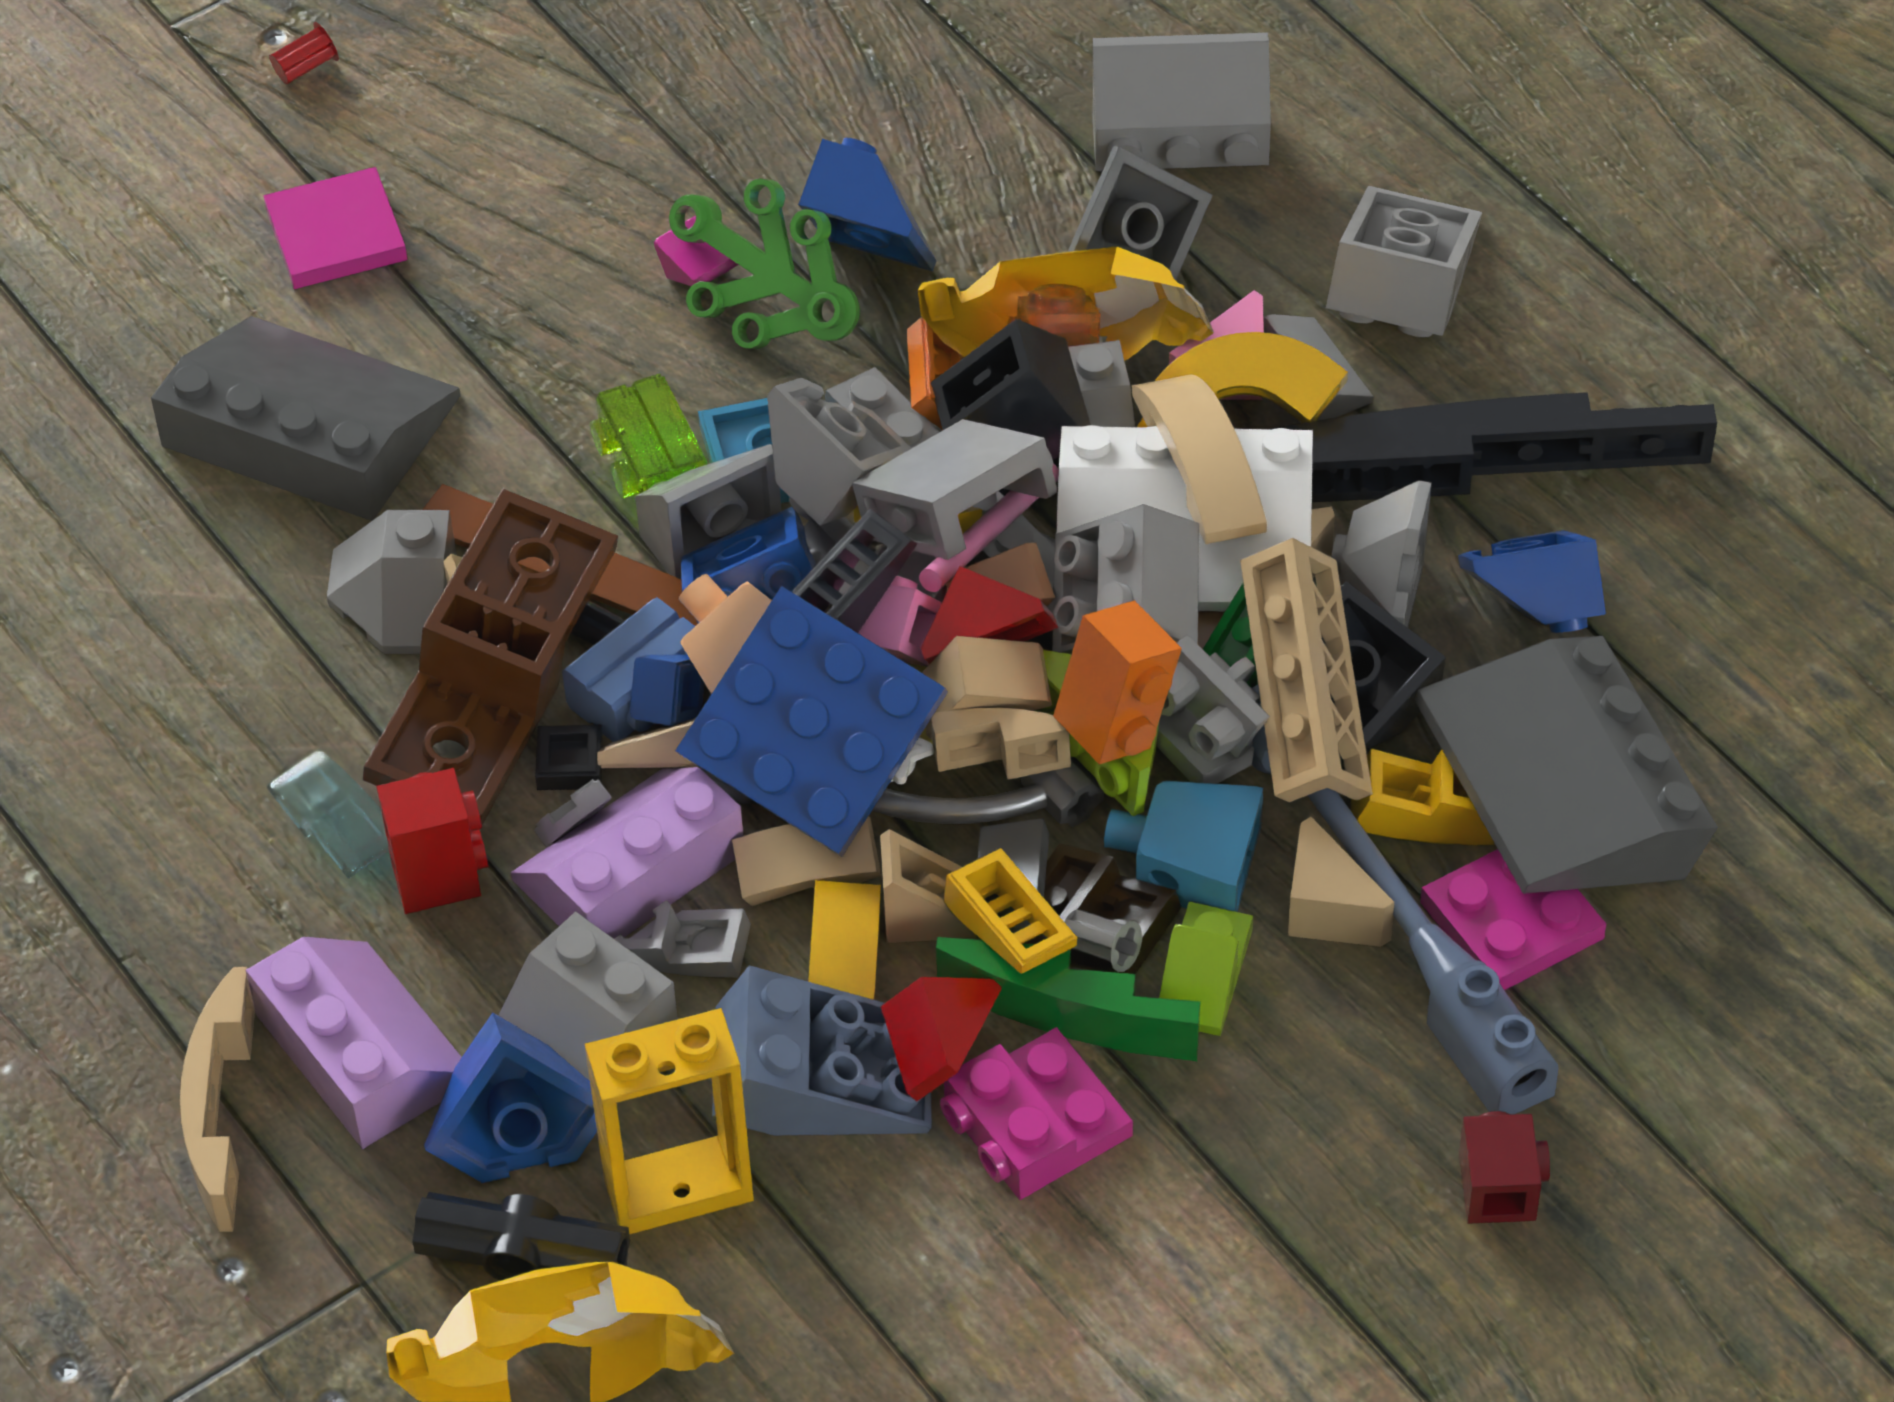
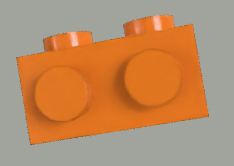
(1117, 682)

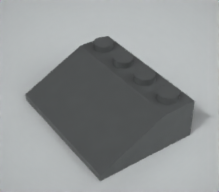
(301, 414)
(1568, 768)

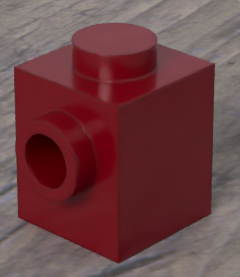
(1502, 1167)

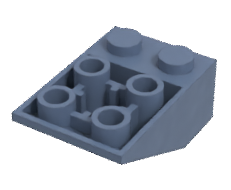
(816, 1060)

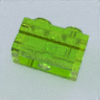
(644, 435)

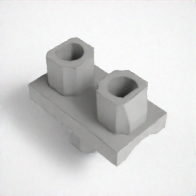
(1218, 699)

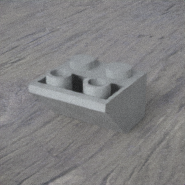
(1123, 559)

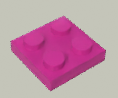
(1510, 929)

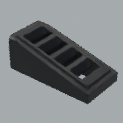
(827, 577)

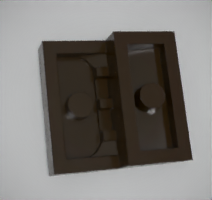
(1093, 884)

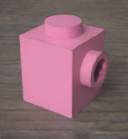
(902, 621)

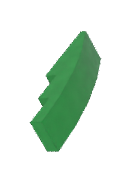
(1080, 1003)

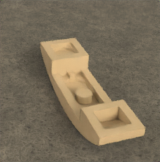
(1207, 454)
(220, 1034)

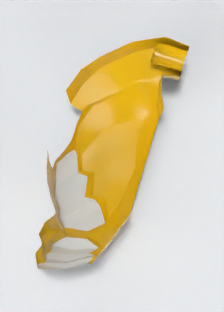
(1132, 293)
(623, 1314)

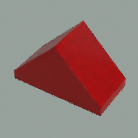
(985, 609)
(936, 1026)

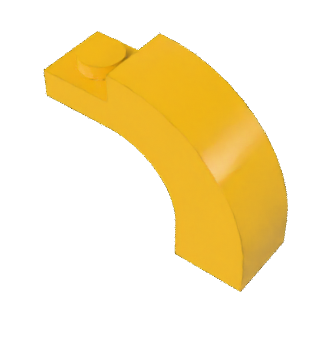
(1264, 366)

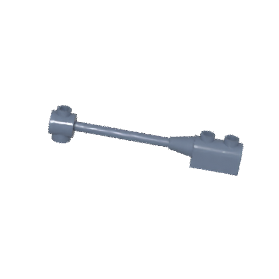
(1466, 1002)

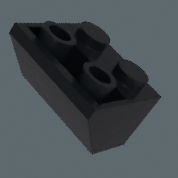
(1016, 383)

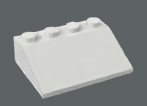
(1131, 466)

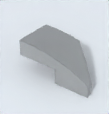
(693, 941)

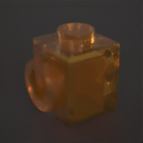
(1062, 311)

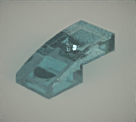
(334, 809)

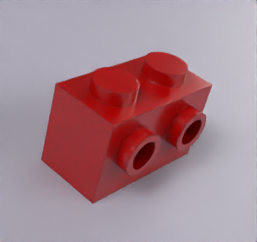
(432, 839)

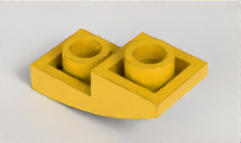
(845, 936)

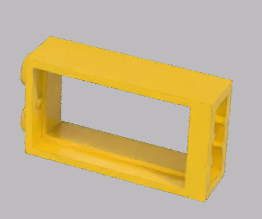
(711, 1169)

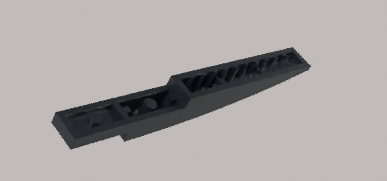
(1451, 442)

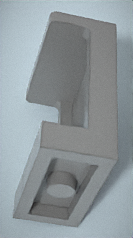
(950, 473)

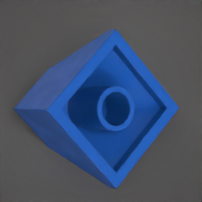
(864, 204)

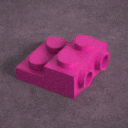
(1033, 1112)

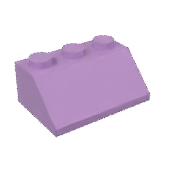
(636, 852)
(353, 1033)

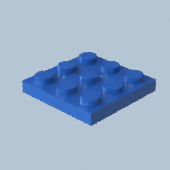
(811, 721)

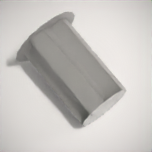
(1106, 938)

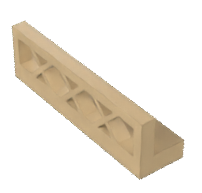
(1301, 672)

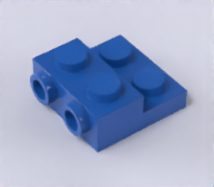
(764, 554)

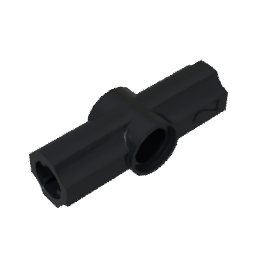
(513, 1235)

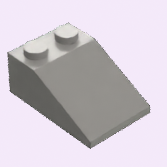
(1402, 261)

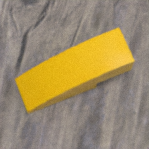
(1418, 802)

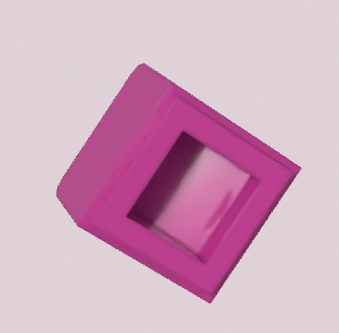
(690, 261)

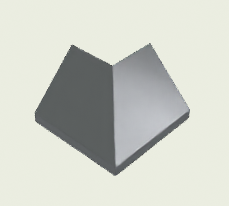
(1142, 211)

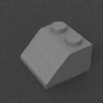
(584, 990)

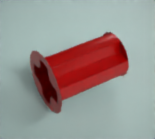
(303, 54)

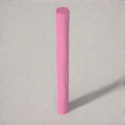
(978, 537)

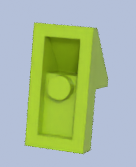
(1207, 961)

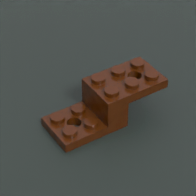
(494, 648)

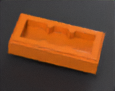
(927, 361)

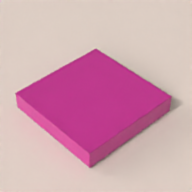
(335, 227)

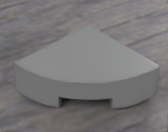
(582, 806)

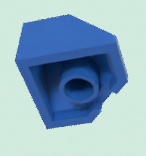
(1544, 577)
(511, 1106)

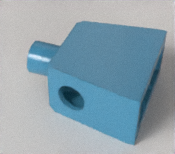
(1193, 840)

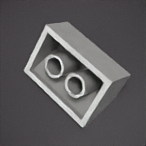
(1183, 99)

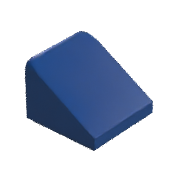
(666, 689)

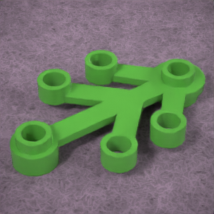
(771, 270)

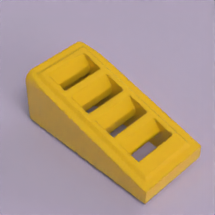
(999, 875)

